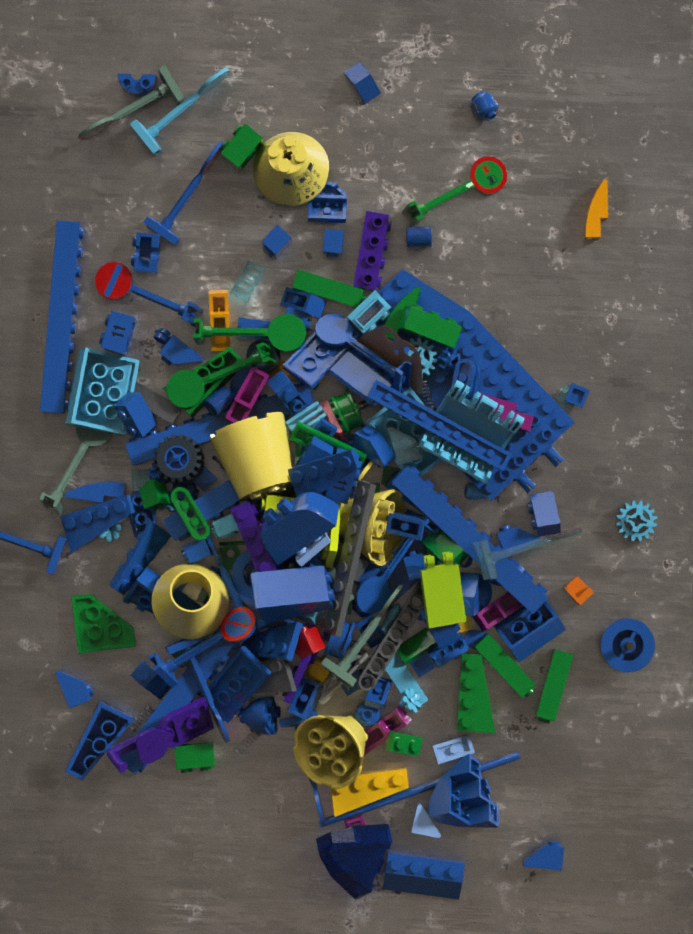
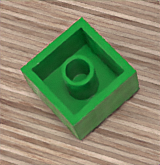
(242, 147)

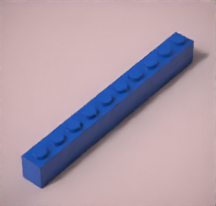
(60, 317)
(143, 449)
(465, 534)
(183, 692)

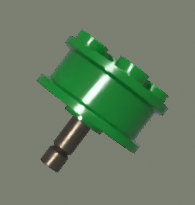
(347, 411)

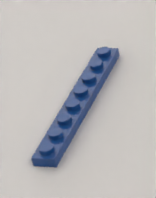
(439, 425)

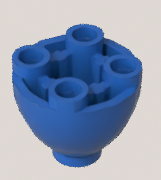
(261, 715)

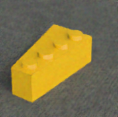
(369, 788)

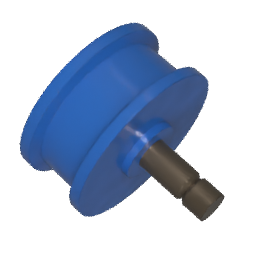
(338, 645)

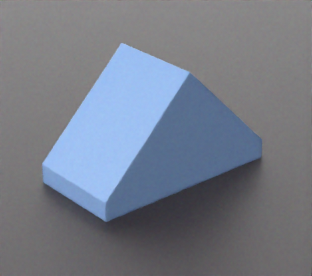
(423, 824)

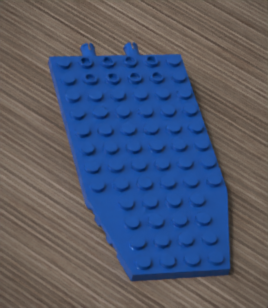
(499, 377)

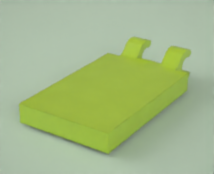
(442, 591)

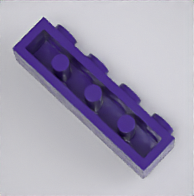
(371, 250)
(250, 530)

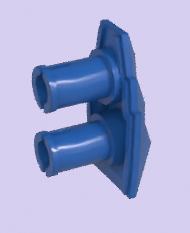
(140, 516)

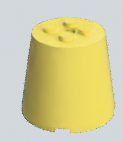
(255, 455)

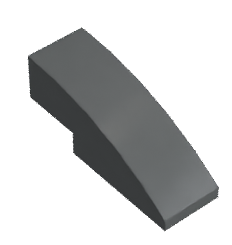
(158, 404)

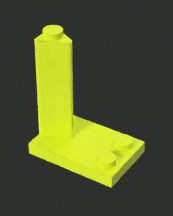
(329, 551)

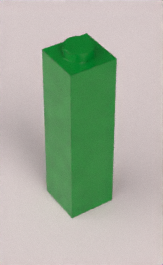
(328, 289)
(505, 665)
(553, 686)

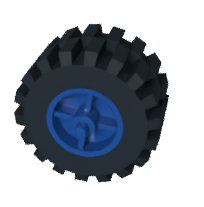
(178, 459)

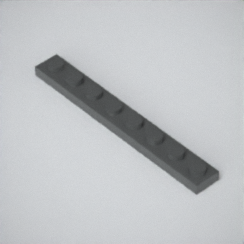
(349, 557)

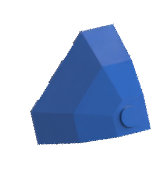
(464, 797)

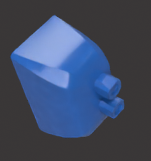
(297, 524)

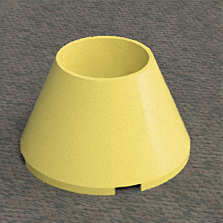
(190, 623)

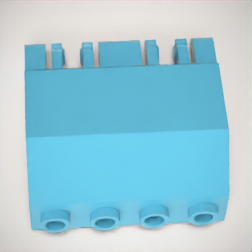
(477, 419)

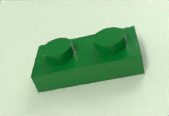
(404, 743)

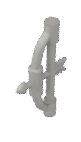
(325, 696)

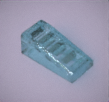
(245, 297)

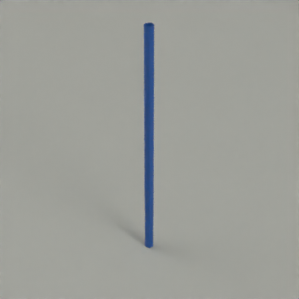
(413, 791)

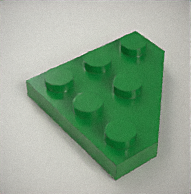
(99, 626)

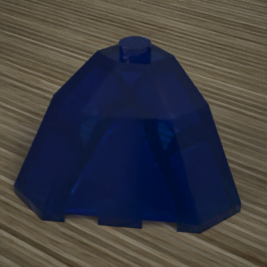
(355, 856)

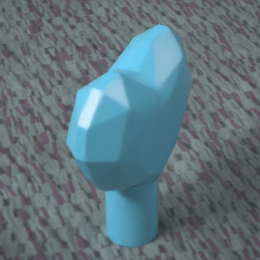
(390, 616)

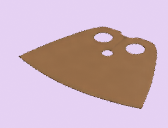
(379, 344)

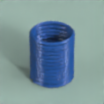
(419, 236)
(219, 400)

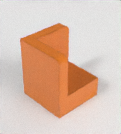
(578, 590)

